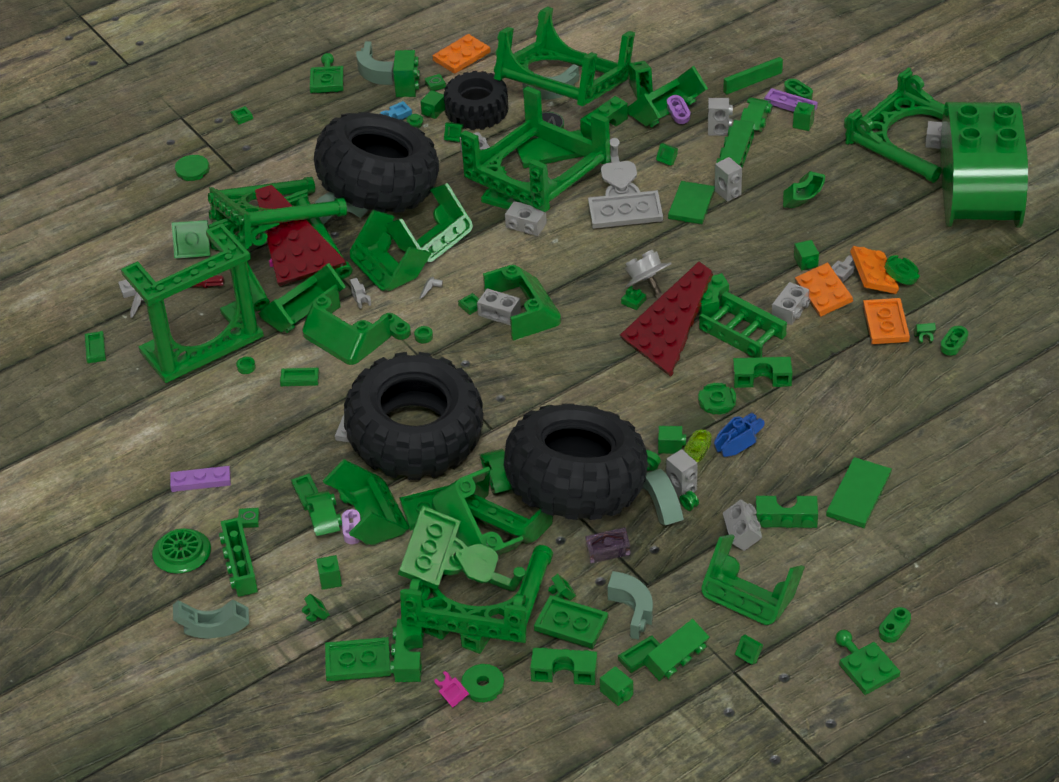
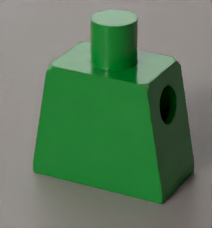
(641, 74)

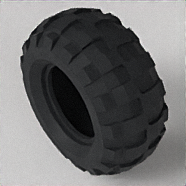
(376, 162)
(407, 448)
(575, 461)

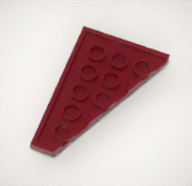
(295, 245)
(664, 326)

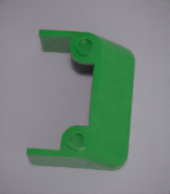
(652, 107)
(451, 226)
(372, 258)
(297, 302)
(540, 310)
(339, 338)
(372, 499)
(452, 503)
(504, 519)
(742, 596)

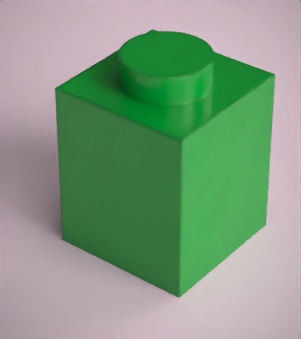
(432, 104)
(803, 116)
(806, 255)
(670, 439)
(329, 572)
(616, 686)

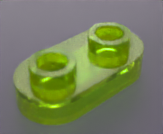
(698, 444)

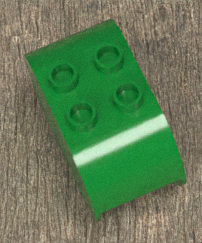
(984, 162)

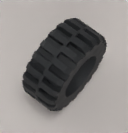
(476, 100)

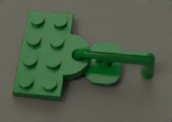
(437, 551)

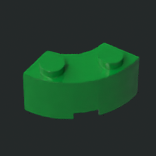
(757, 112)
(802, 192)
(713, 297)
(498, 478)
(323, 513)

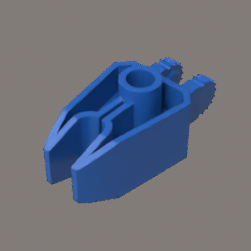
(738, 434)

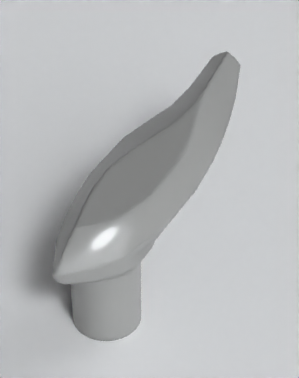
(429, 284)
(136, 303)

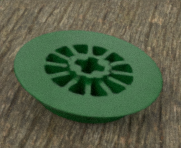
(194, 551)

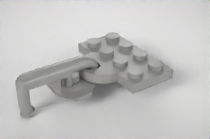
(623, 200)

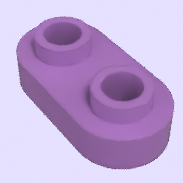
(678, 109)

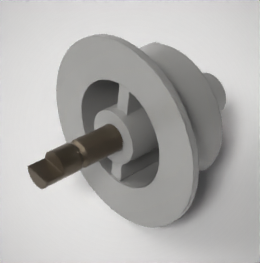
(646, 269)

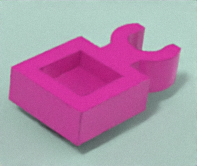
(451, 689)

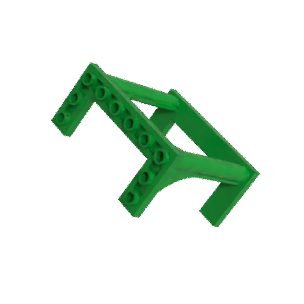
(551, 47)
(540, 189)
(238, 313)

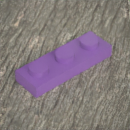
(786, 100)
(200, 478)

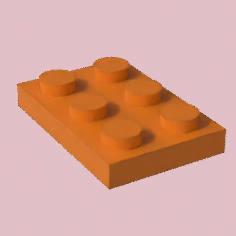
(461, 53)
(872, 270)
(825, 289)
(886, 321)

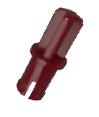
(213, 281)

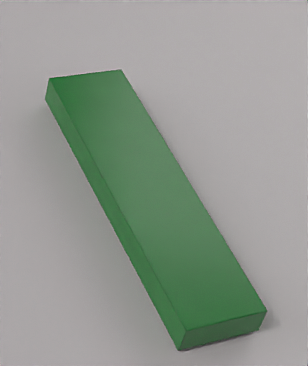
(753, 75)

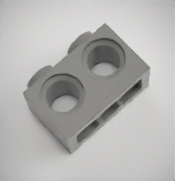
(719, 116)
(791, 303)
(498, 306)
(743, 524)

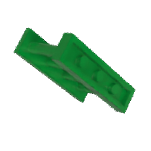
(743, 311)

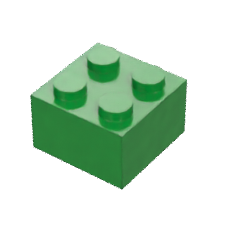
(406, 73)

